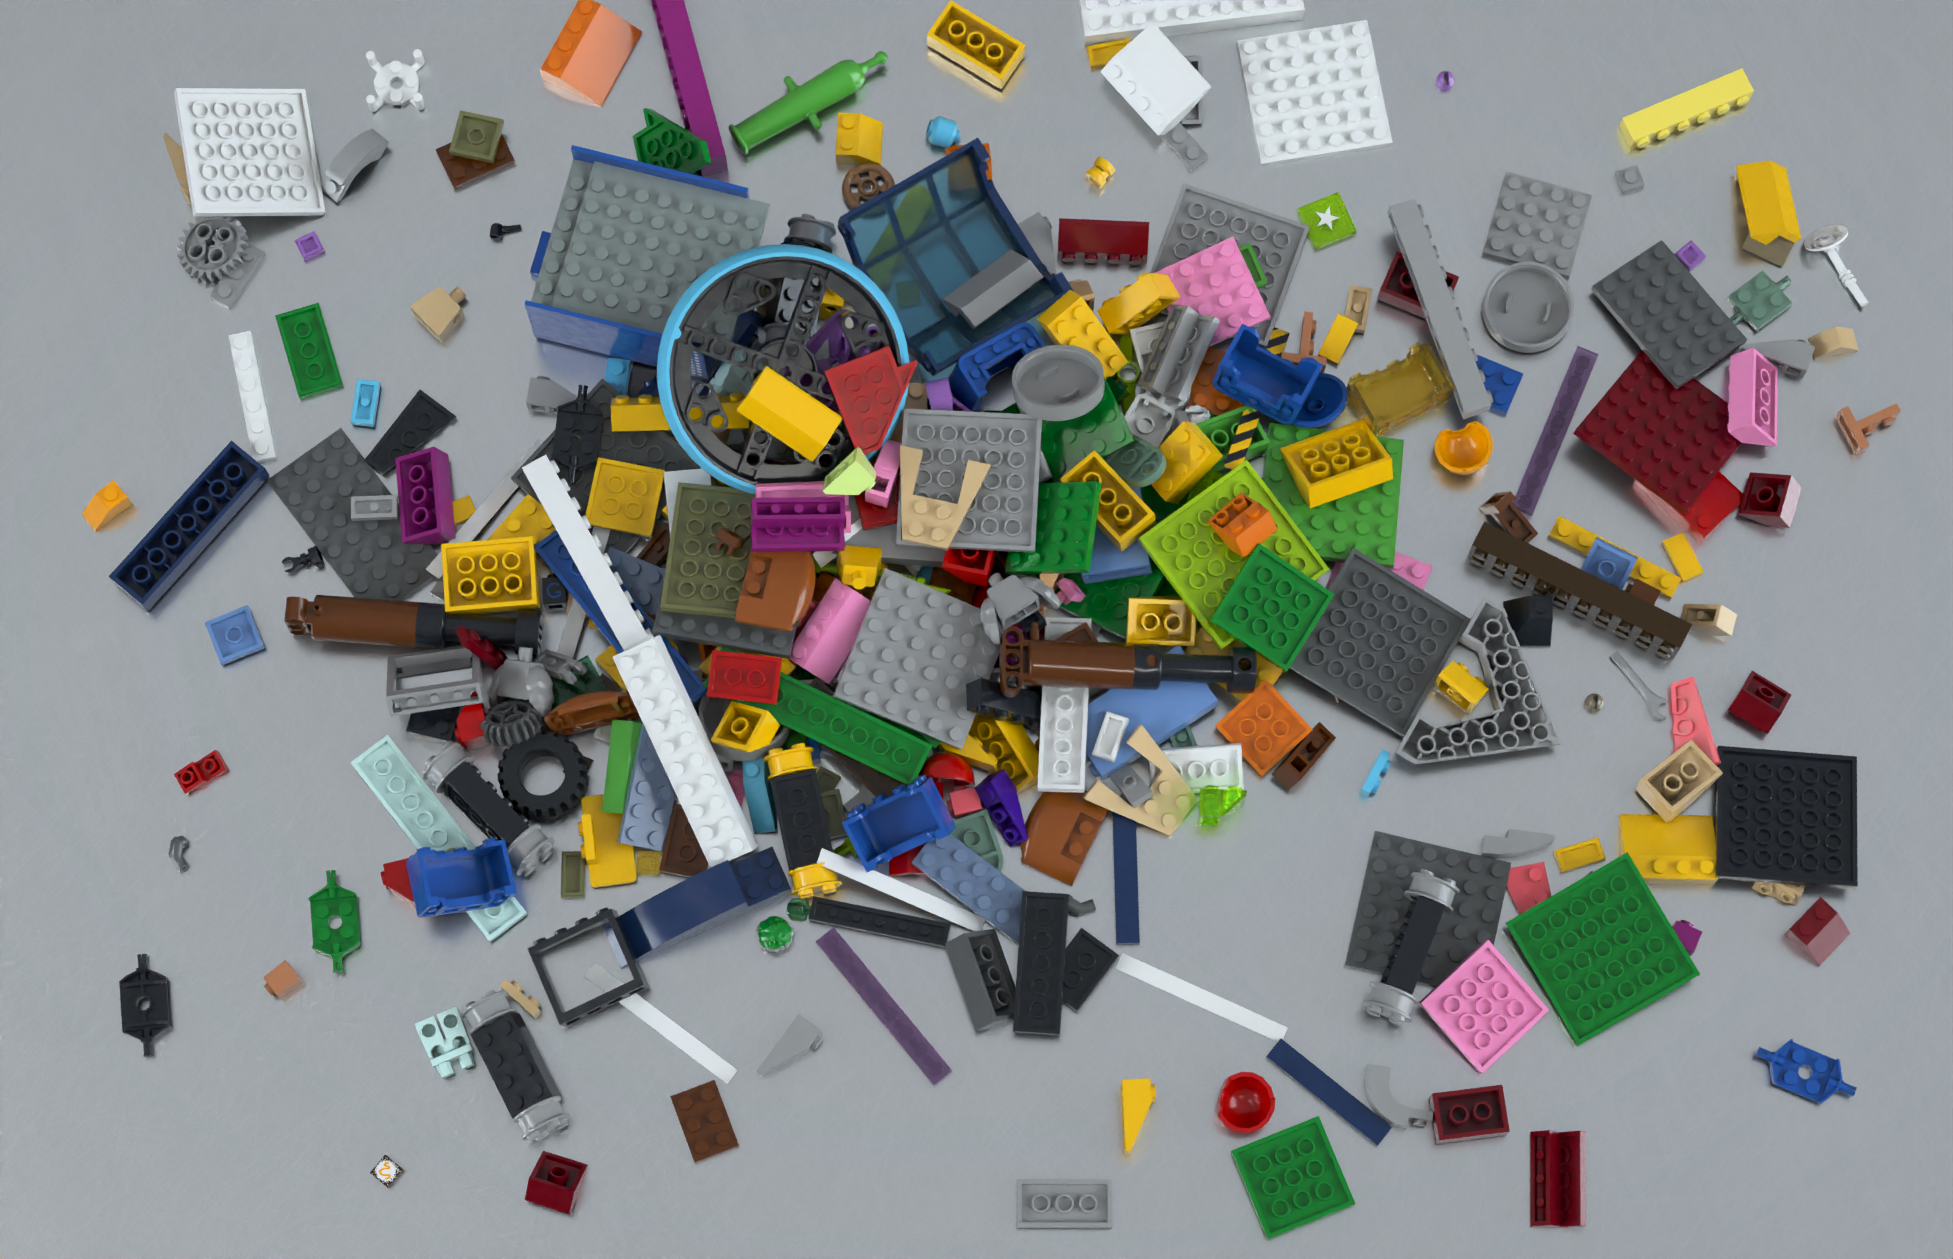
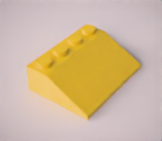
(1337, 463)
(490, 576)
(1672, 851)

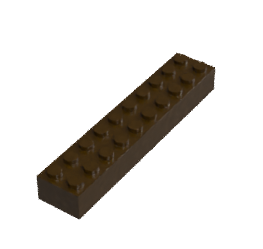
(1579, 591)

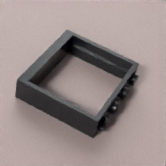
(606, 999)

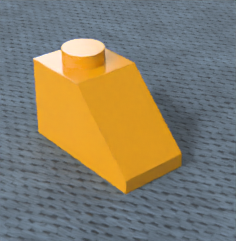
(106, 506)

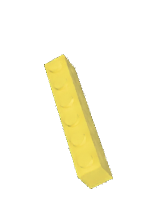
(1686, 108)

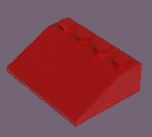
(1708, 511)

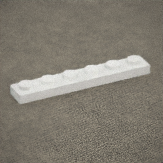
(252, 397)

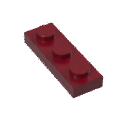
(480, 648)

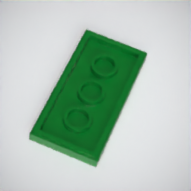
(309, 351)

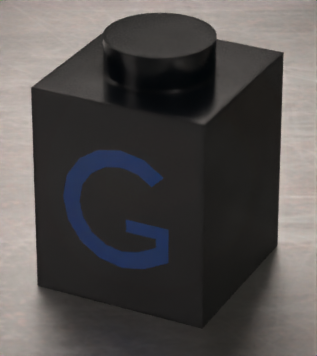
(554, 593)

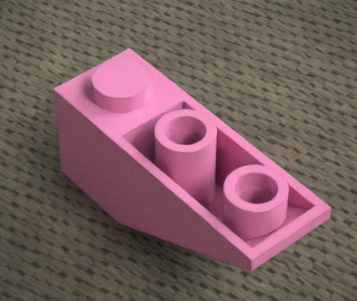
(887, 471)

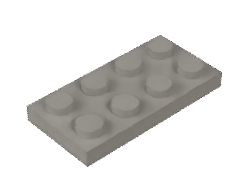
(1064, 1203)

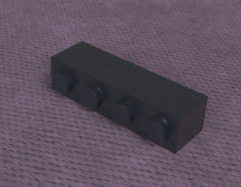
(987, 700)

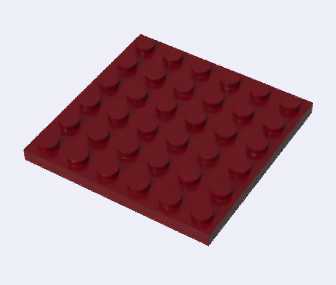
(1661, 434)

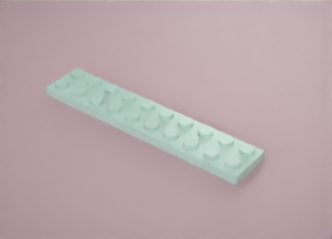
(425, 820)

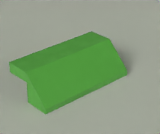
(620, 764)

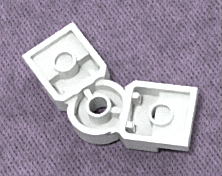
(1150, 413)

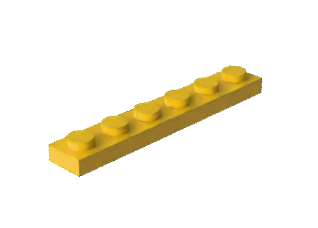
(1581, 541)

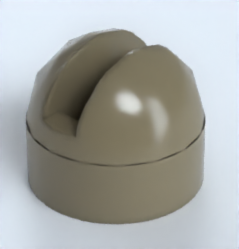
(1588, 703)

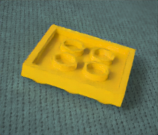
(624, 497)

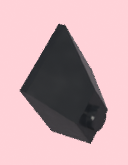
(1531, 620)

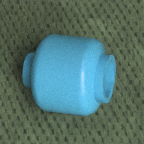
(942, 132)

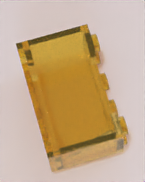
(1401, 390)

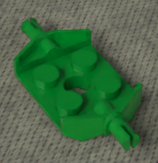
(330, 903)

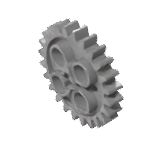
(212, 247)

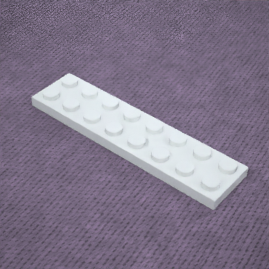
(1063, 726)

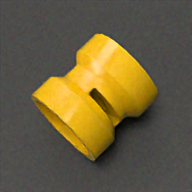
(1099, 172)

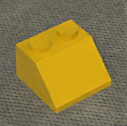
(858, 139)
(1461, 686)
(745, 728)

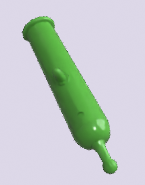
(803, 102)

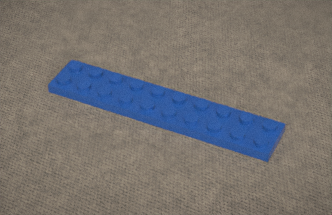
(562, 565)

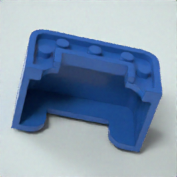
(981, 363)
(1265, 379)
(898, 822)
(460, 879)

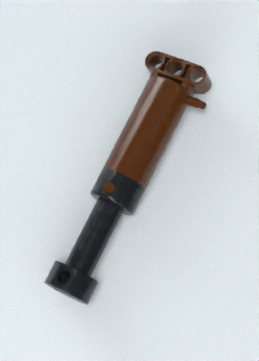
(404, 623)
(1116, 665)

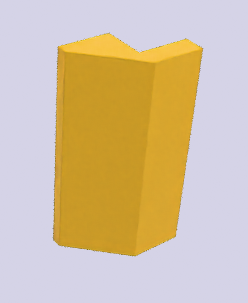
(1768, 201)
(789, 413)

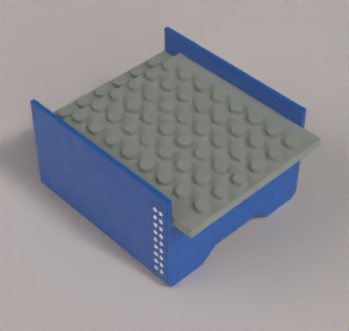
(630, 249)

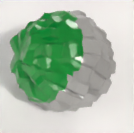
(775, 934)

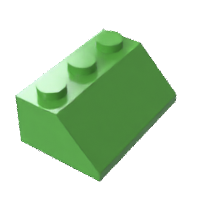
(1221, 432)

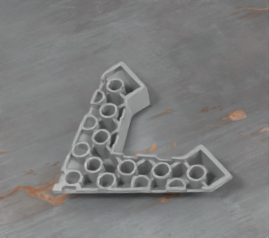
(1519, 713)

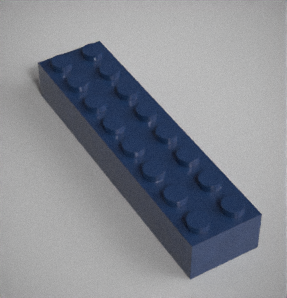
(189, 526)

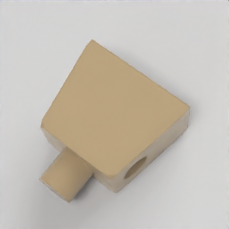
(439, 311)

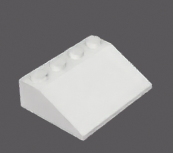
(1156, 80)

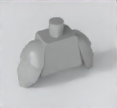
(1012, 601)
(523, 681)

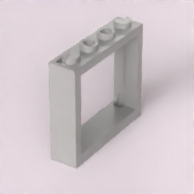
(433, 696)

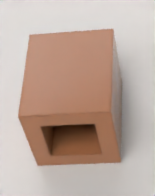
(281, 980)

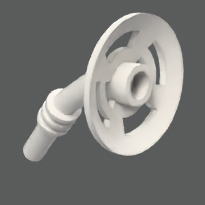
(1828, 245)

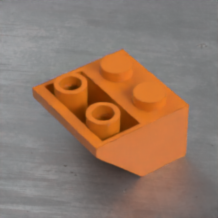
(1243, 524)

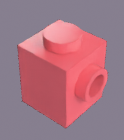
(963, 802)

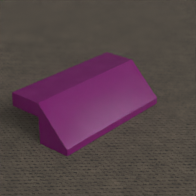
(797, 524)

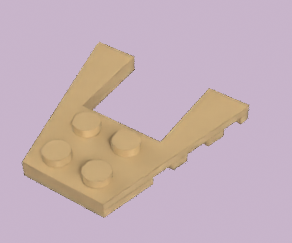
(932, 520)
(1170, 797)

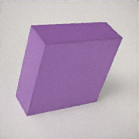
(309, 246)
(1690, 255)

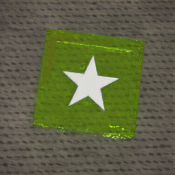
(1327, 220)

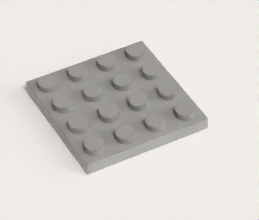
(1537, 223)

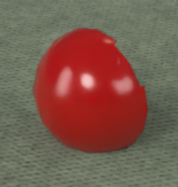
(950, 767)
(1245, 1102)

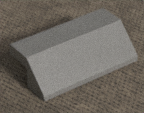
(993, 288)
(1178, 353)

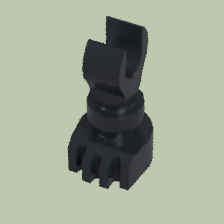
(313, 556)

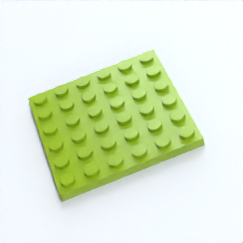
(1200, 561)

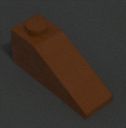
(1303, 756)

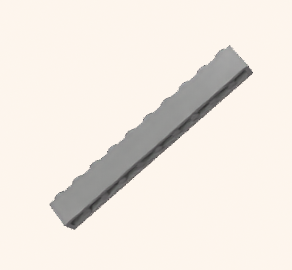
(1439, 308)

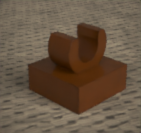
(731, 539)

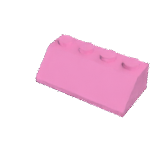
(1753, 398)
(830, 632)

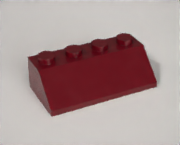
(1103, 241)

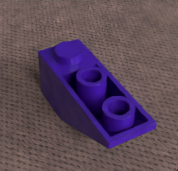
(1002, 803)

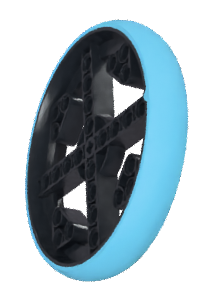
(720, 284)

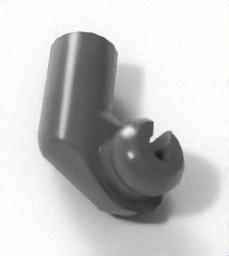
(175, 852)
(1078, 909)

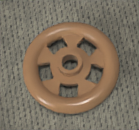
(853, 177)

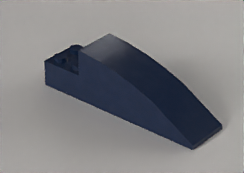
(701, 904)

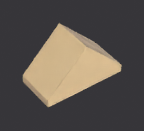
(1833, 342)

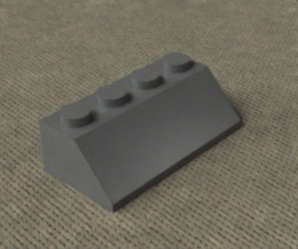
(983, 978)

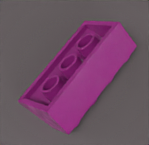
(425, 497)

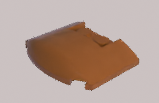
(776, 589)
(591, 712)
(1061, 834)

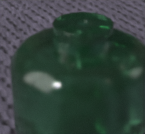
(798, 909)

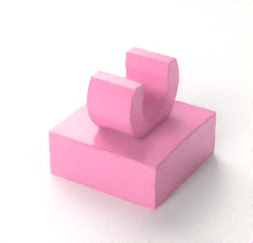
(1069, 591)

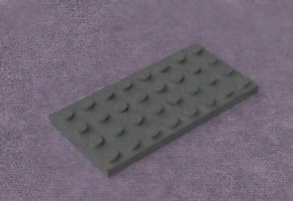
(362, 553)

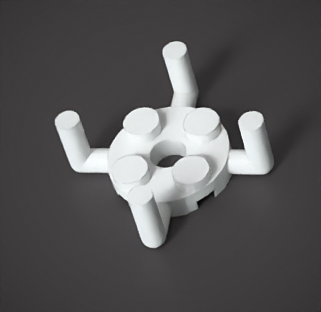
(390, 73)

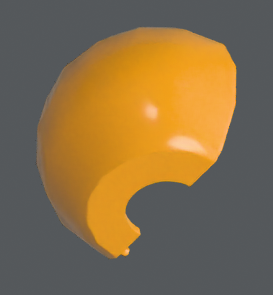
(1465, 449)

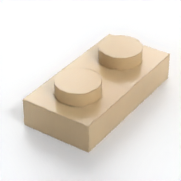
(1358, 305)
(529, 1004)

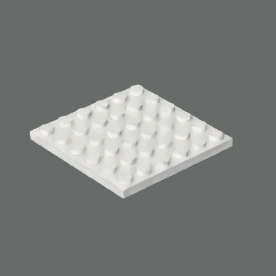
(1314, 93)
(249, 152)

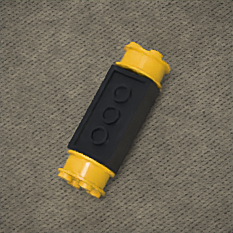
(801, 819)

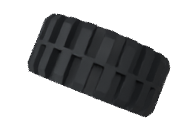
(552, 804)

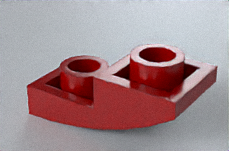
(201, 772)

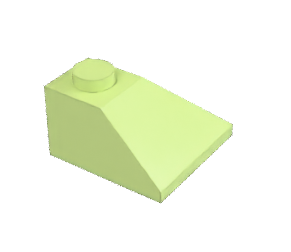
(851, 475)

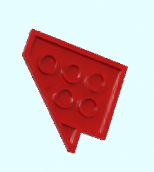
(869, 395)

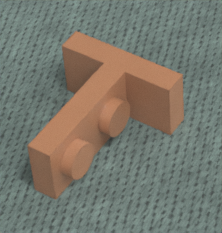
(1306, 346)
(1855, 429)

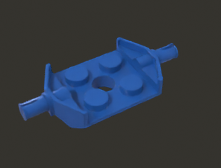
(1824, 1077)

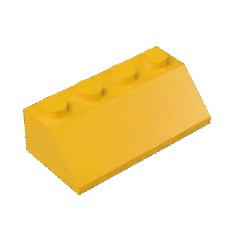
(1010, 747)

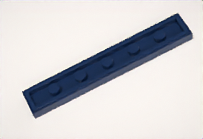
(1125, 880)
(1329, 1092)

